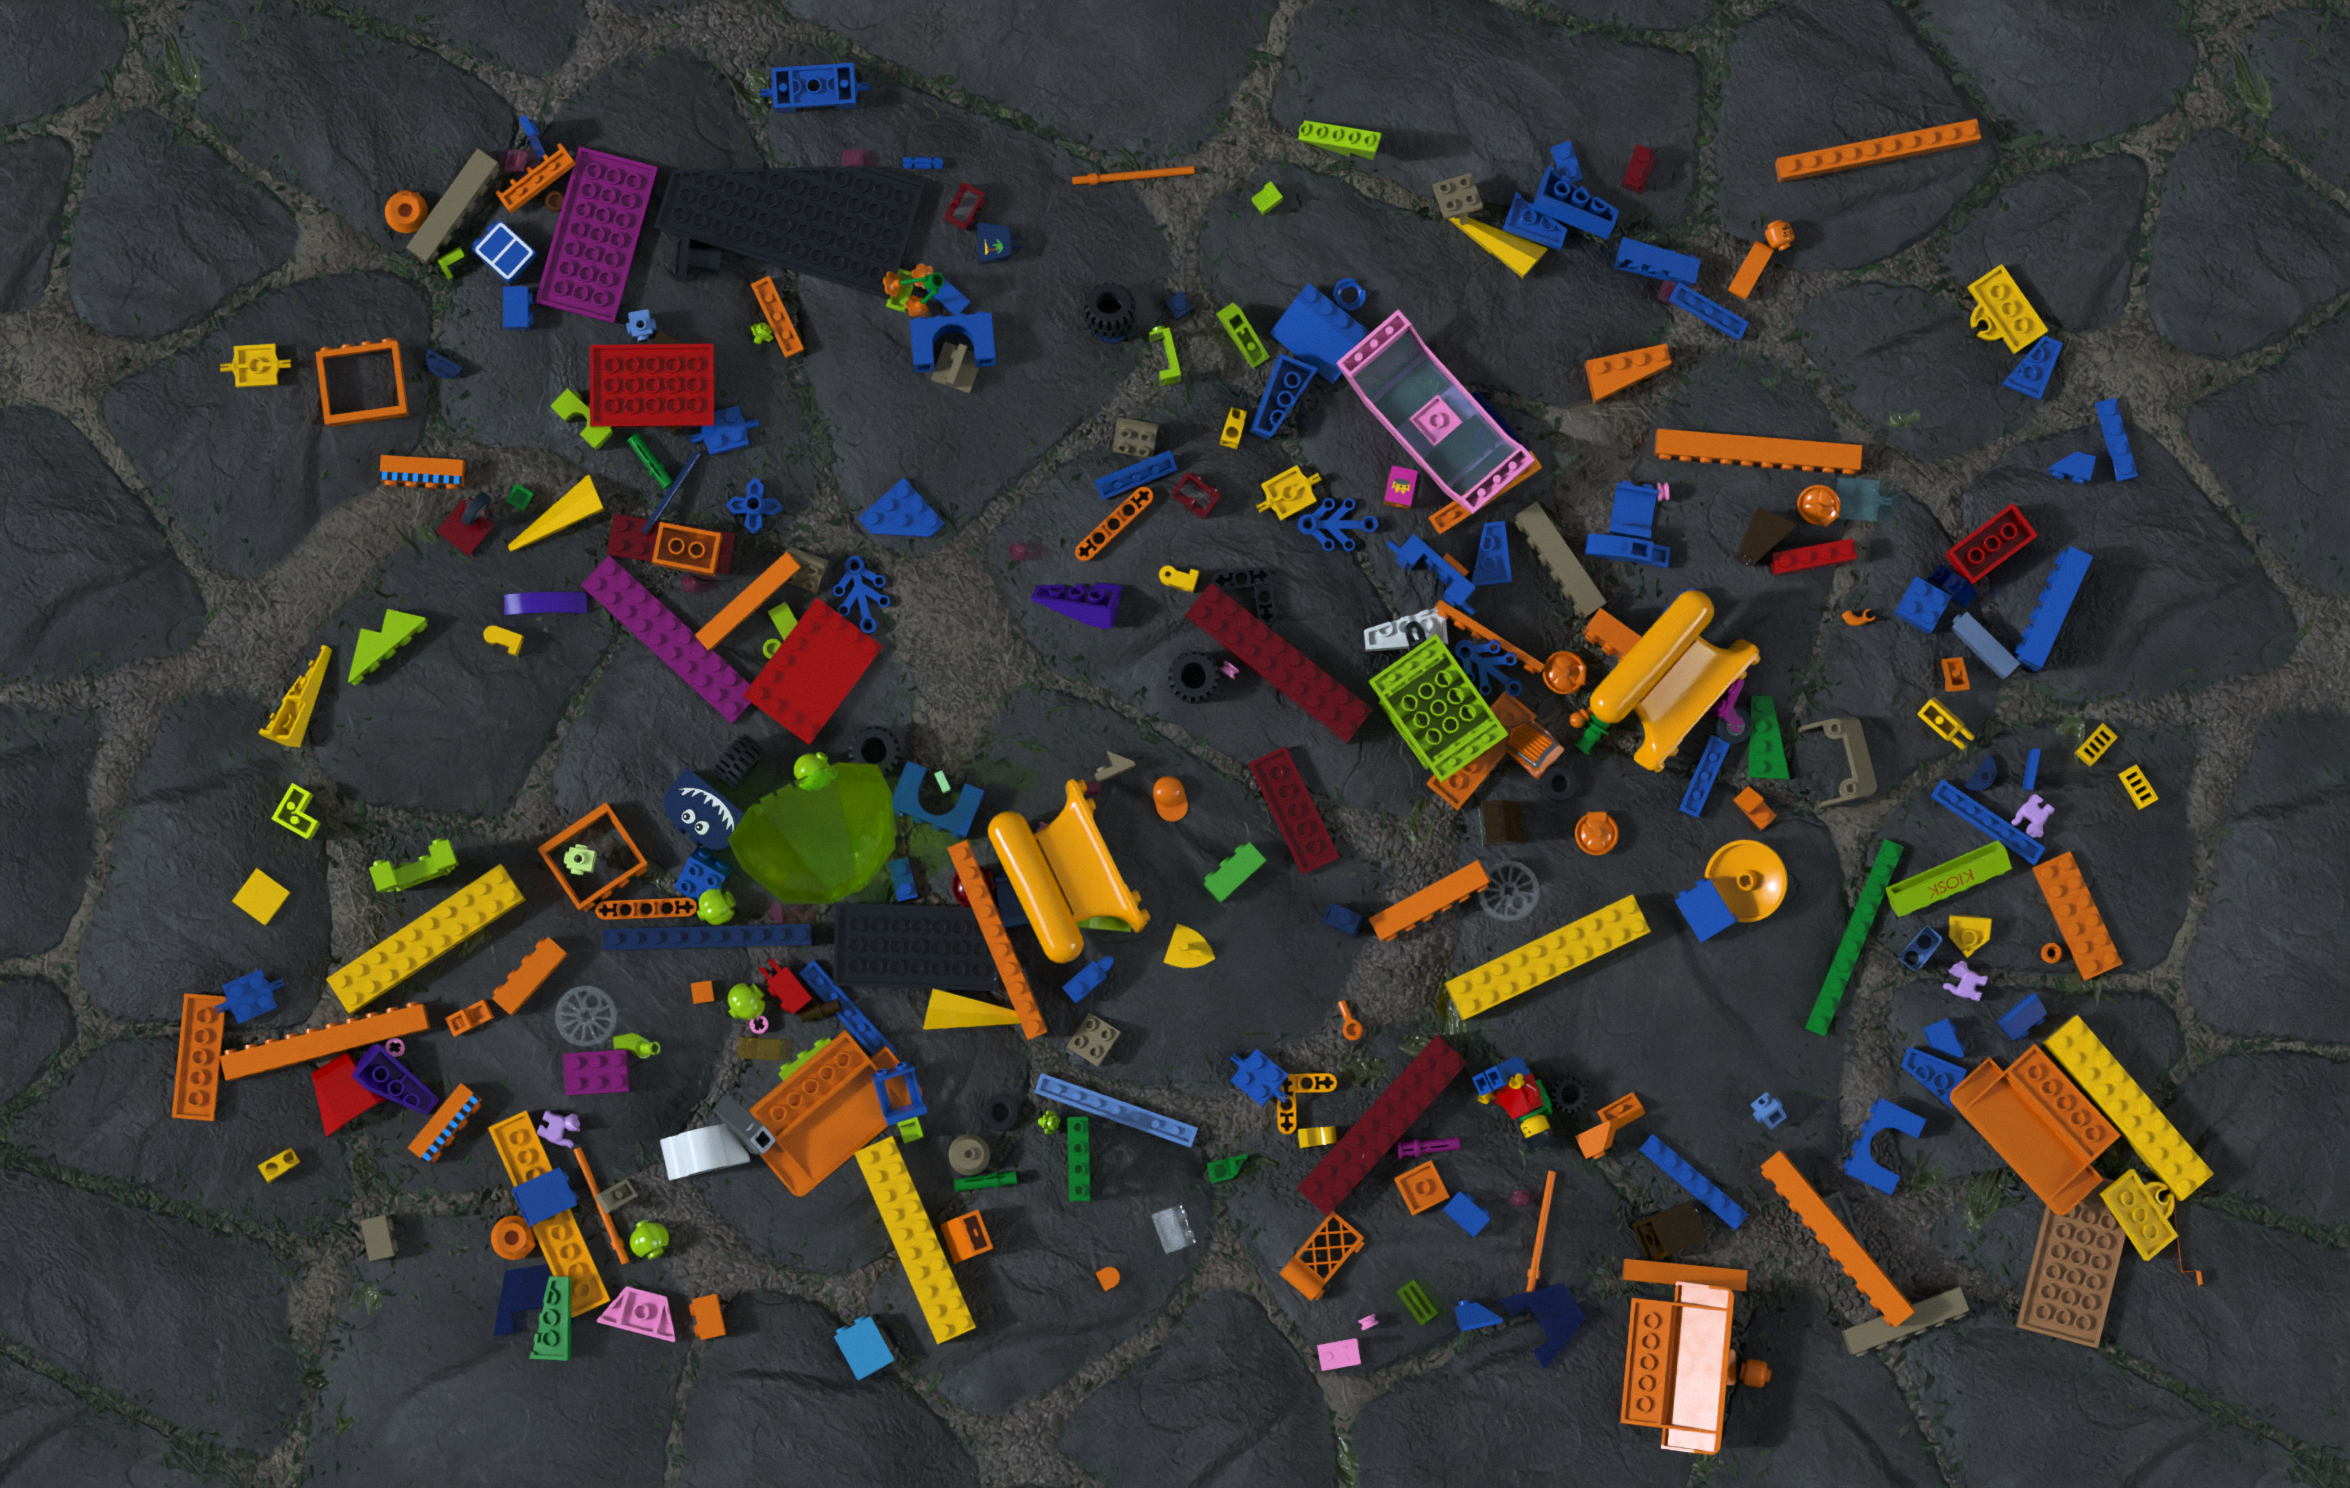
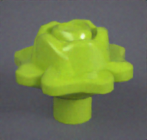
(762, 332)
(1049, 1122)

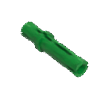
(656, 468)
(978, 1182)

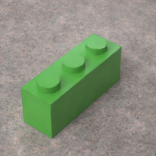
(1234, 871)

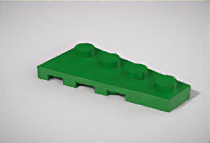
(1766, 750)
(554, 1329)

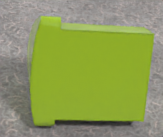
(449, 258)

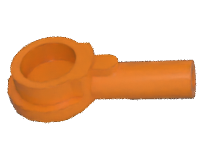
(1352, 1029)

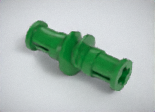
(1592, 734)

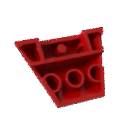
(340, 1095)

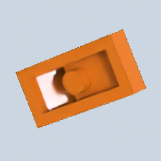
(1955, 674)
(1754, 807)

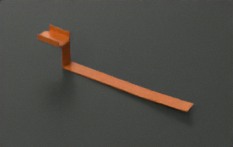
(2198, 1273)

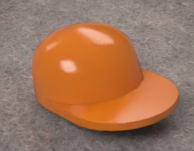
(1170, 798)

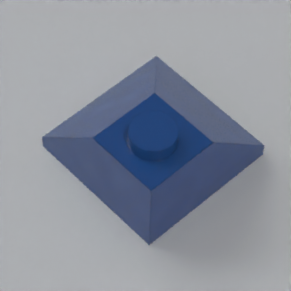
(1474, 1316)

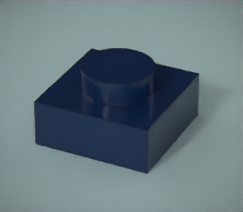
(1179, 305)

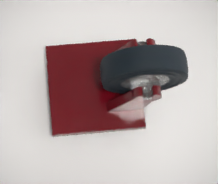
(468, 523)

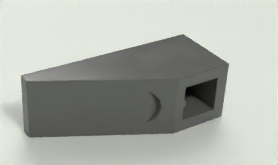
(744, 1126)

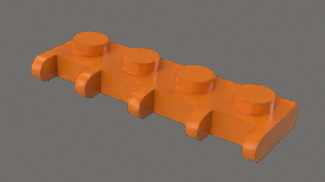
(536, 179)

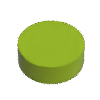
(771, 647)

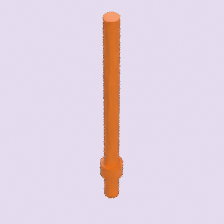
(1093, 178)
(617, 1243)
(1533, 1272)

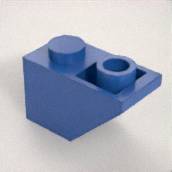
(2075, 467)
(1942, 1038)

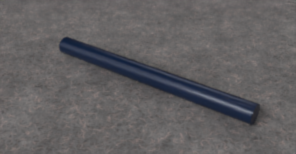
(671, 493)

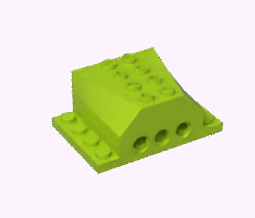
(1437, 709)

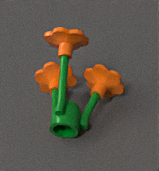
(922, 277)

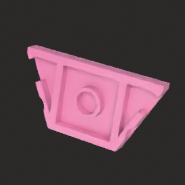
(640, 1313)

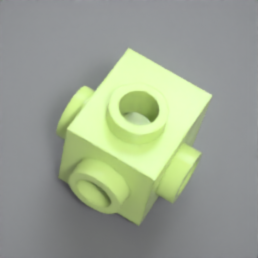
(587, 863)

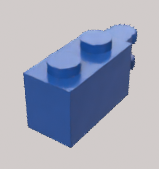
(1088, 979)

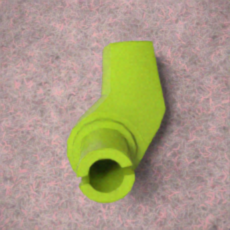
(636, 1045)

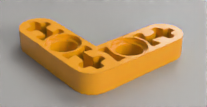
(1297, 1088)

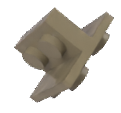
(1457, 197)
(956, 367)
(1135, 437)
(811, 570)

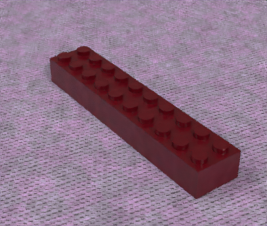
(1278, 663)
(1381, 1125)

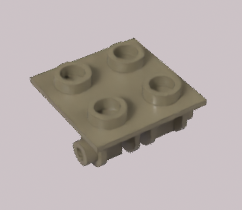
(1093, 1039)

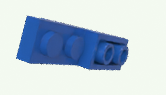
(1627, 549)

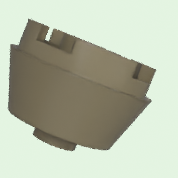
(969, 1154)

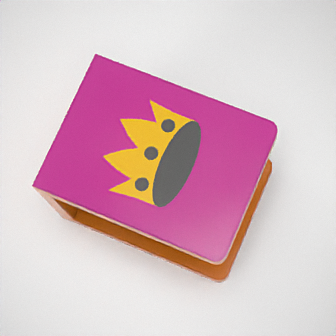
(1400, 487)

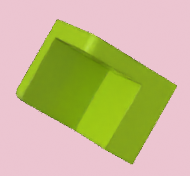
(1267, 198)
(910, 1130)

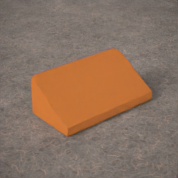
(1626, 1109)

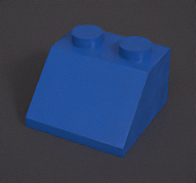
(2022, 1017)

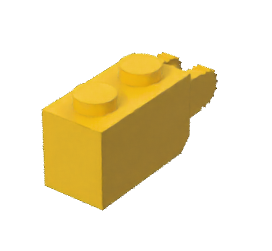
(1944, 722)

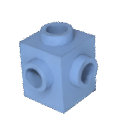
(636, 320)
(1767, 1106)

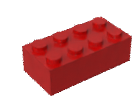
(1991, 544)

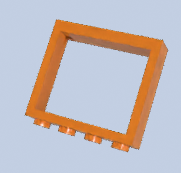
(366, 415)
(575, 829)

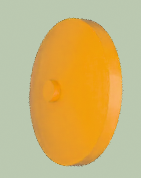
(1748, 878)

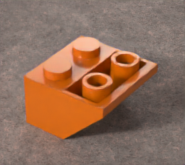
(966, 1236)

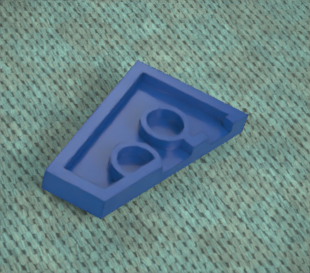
(1533, 224)
(2035, 369)
(1493, 556)
(1933, 1073)

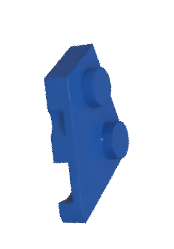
(532, 132)

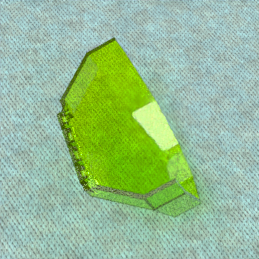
(819, 836)

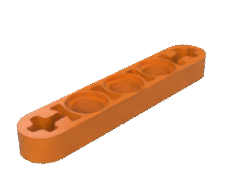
(1121, 517)
(636, 909)

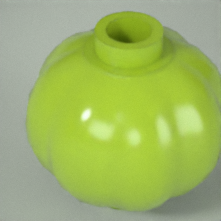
(809, 763)
(716, 906)
(746, 1001)
(649, 1239)

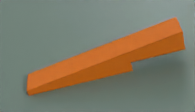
(748, 601)
(1670, 1273)

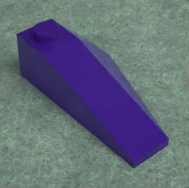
(1090, 605)
(388, 1078)

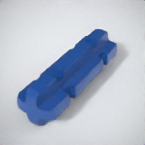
(923, 162)

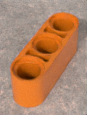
(1750, 269)

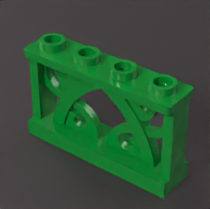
(1078, 1159)

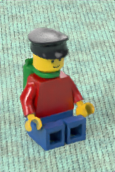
(1519, 1096)

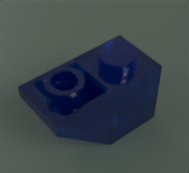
(1954, 585)

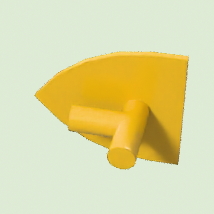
(1188, 949)

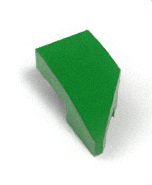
(1226, 1168)

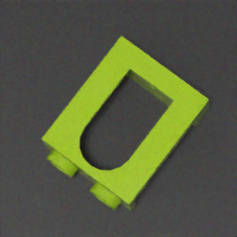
(1173, 374)

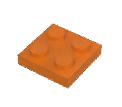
(1421, 1188)

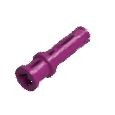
(1418, 1147)

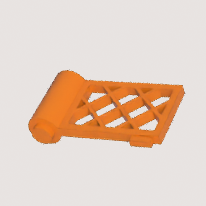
(1305, 1278)

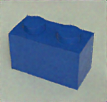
(517, 308)
(1466, 1213)

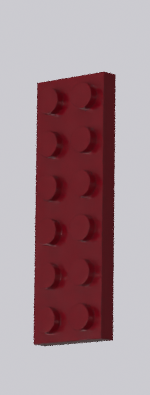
(630, 543)
(1293, 810)

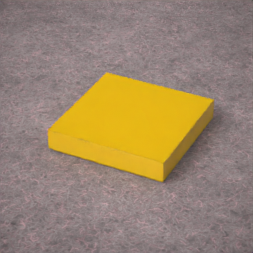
(261, 897)

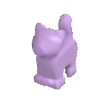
(2035, 814)
(1968, 982)
(556, 1128)

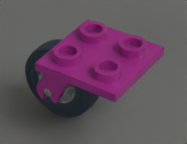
(1731, 722)

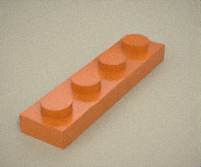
(777, 317)

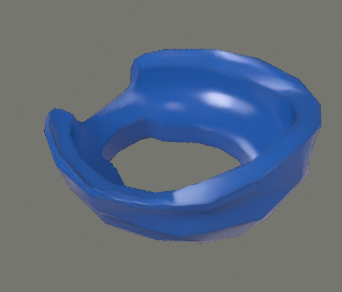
(1347, 283)

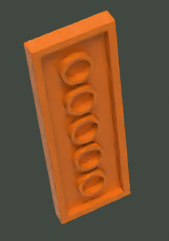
(1463, 783)
(2077, 916)
(199, 1058)

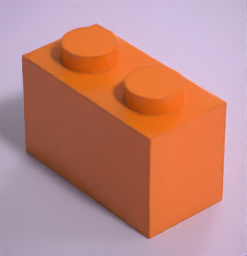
(708, 1317)

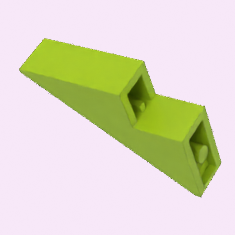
(1340, 139)
(376, 646)

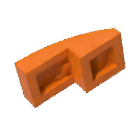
(469, 1018)

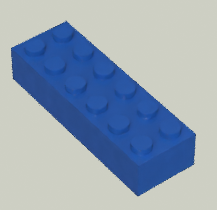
(2052, 609)

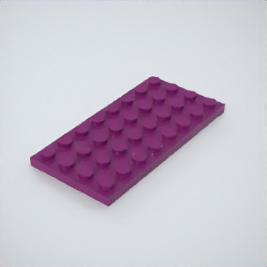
(596, 235)

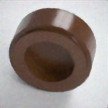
(554, 201)

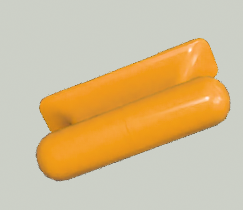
(1671, 678)
(1064, 874)

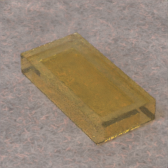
(759, 1049)

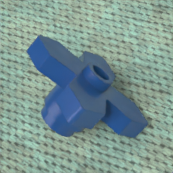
(766, 506)

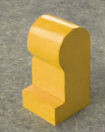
(1233, 428)
(1178, 579)
(496, 635)
(1317, 1136)
(279, 1165)

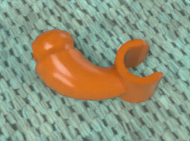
(1854, 620)

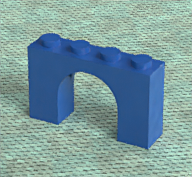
(928, 330)
(956, 821)
(1861, 1164)

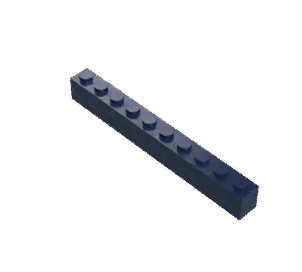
(707, 937)

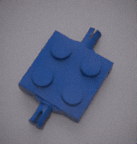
(727, 433)
(249, 996)
(1259, 1077)

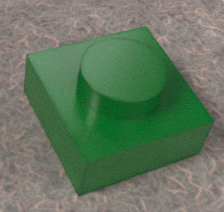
(519, 497)

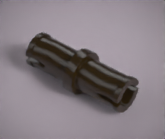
(820, 1010)

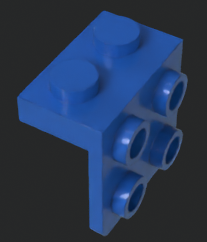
(702, 873)

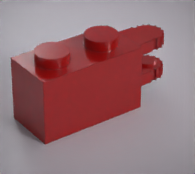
(787, 988)

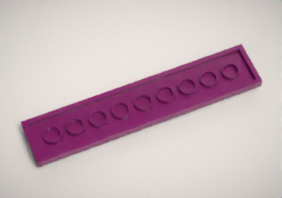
(668, 638)

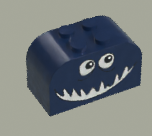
(701, 812)

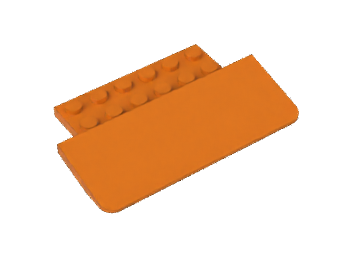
(826, 1112)
(2037, 1126)
(1680, 1366)

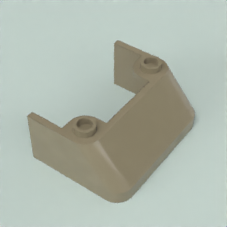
(1863, 779)

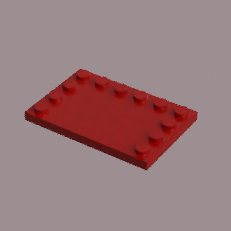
(652, 385)
(812, 671)

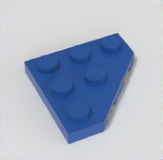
(901, 514)

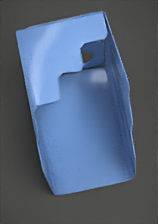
(1913, 946)

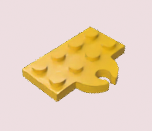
(2004, 310)
(2141, 1212)

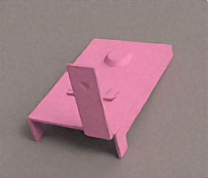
(1339, 1354)

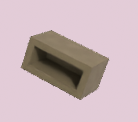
(379, 1238)

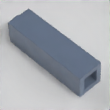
(1984, 645)

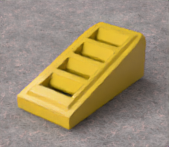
(2086, 757)
(2144, 783)

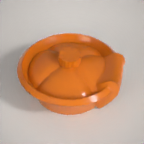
(406, 211)
(1819, 505)
(1564, 672)
(1596, 833)
(512, 1238)

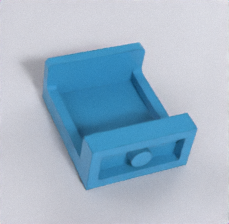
(863, 1347)

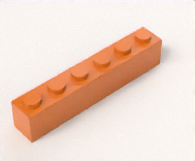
(1429, 900)

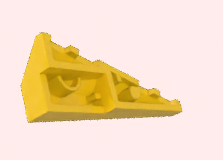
(1512, 250)
(573, 507)
(293, 717)
(955, 1011)

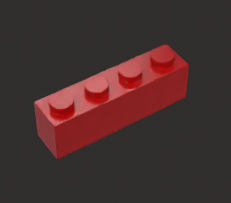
(1813, 557)

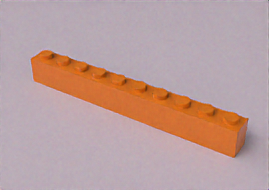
(1877, 150)
(1758, 450)
(997, 939)
(324, 1042)
(1838, 1239)

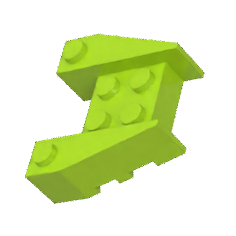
(389, 876)

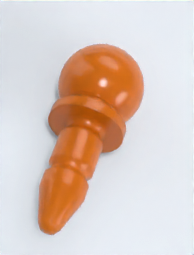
(1579, 719)

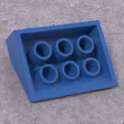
(1318, 332)

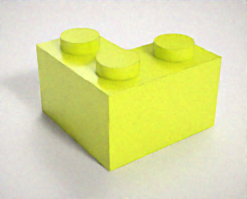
(291, 812)

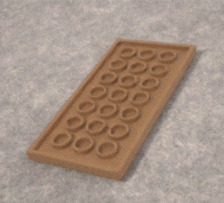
(2073, 1271)

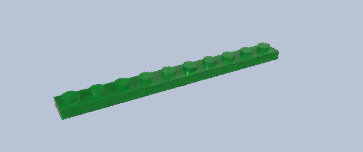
(1854, 937)

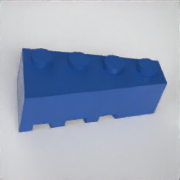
(1573, 205)
(1657, 262)
(1281, 392)

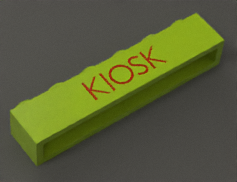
(1948, 878)

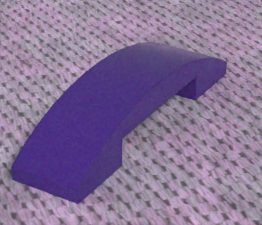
(545, 603)

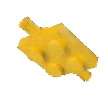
(255, 365)
(1288, 493)

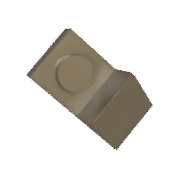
(1119, 765)
(616, 1196)

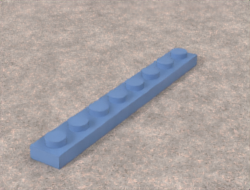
(1116, 1110)

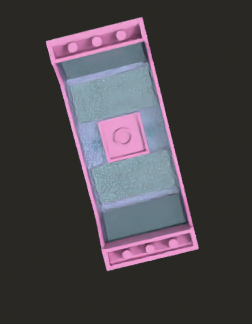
(1432, 414)

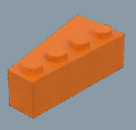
(1622, 370)

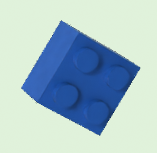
(1922, 605)

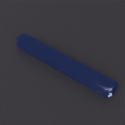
(1499, 420)

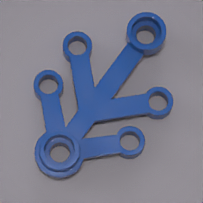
(1333, 524)
(860, 590)
(1486, 665)

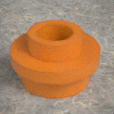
(2057, 950)

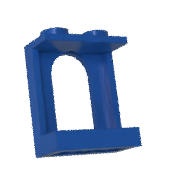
(906, 1112)

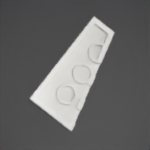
(1392, 636)

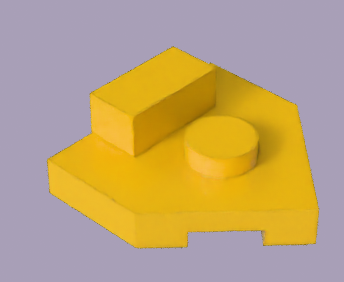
(1969, 932)

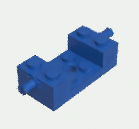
(836, 88)
(1415, 550)

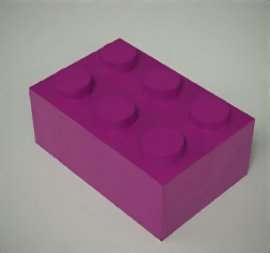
(596, 1072)

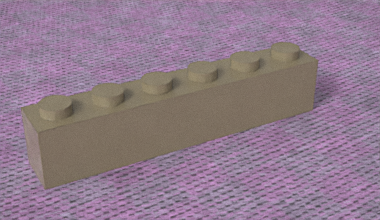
(453, 206)
(1560, 559)
(1929, 1311)

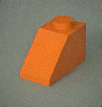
(1597, 1139)

